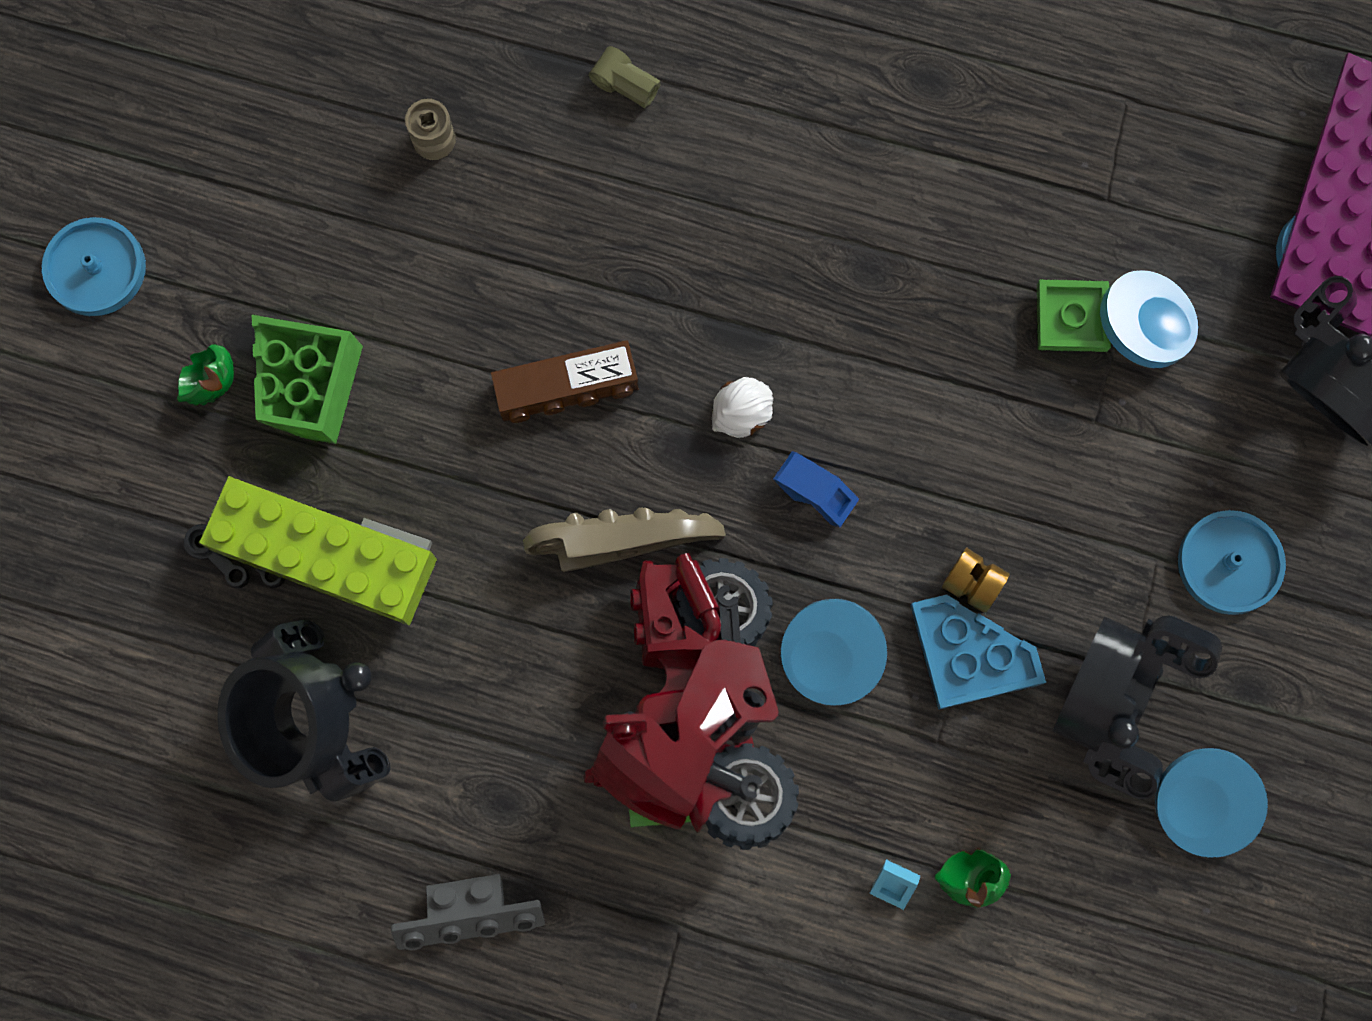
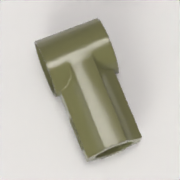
(617, 73)

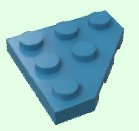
(970, 654)

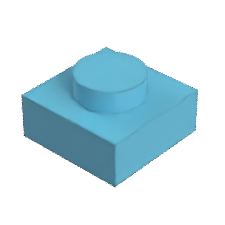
(895, 884)

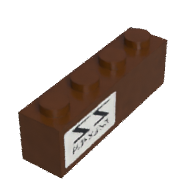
(565, 381)

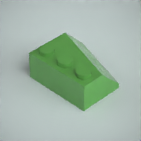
(303, 376)

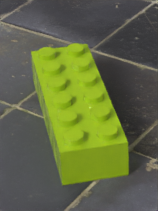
(319, 550)

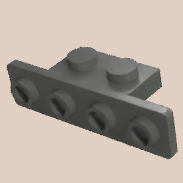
(466, 911)

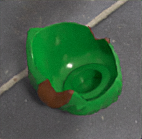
(207, 377)
(974, 878)

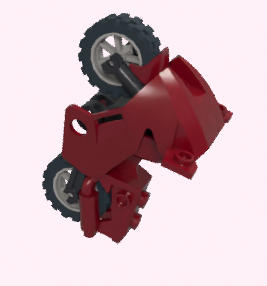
(673, 750)

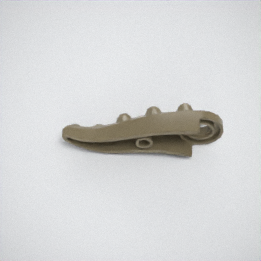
(615, 537)

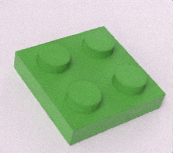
(1071, 315)

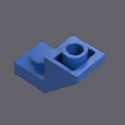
(816, 486)

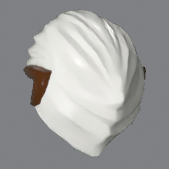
(742, 407)

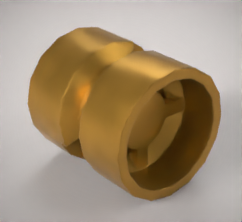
(982, 592)

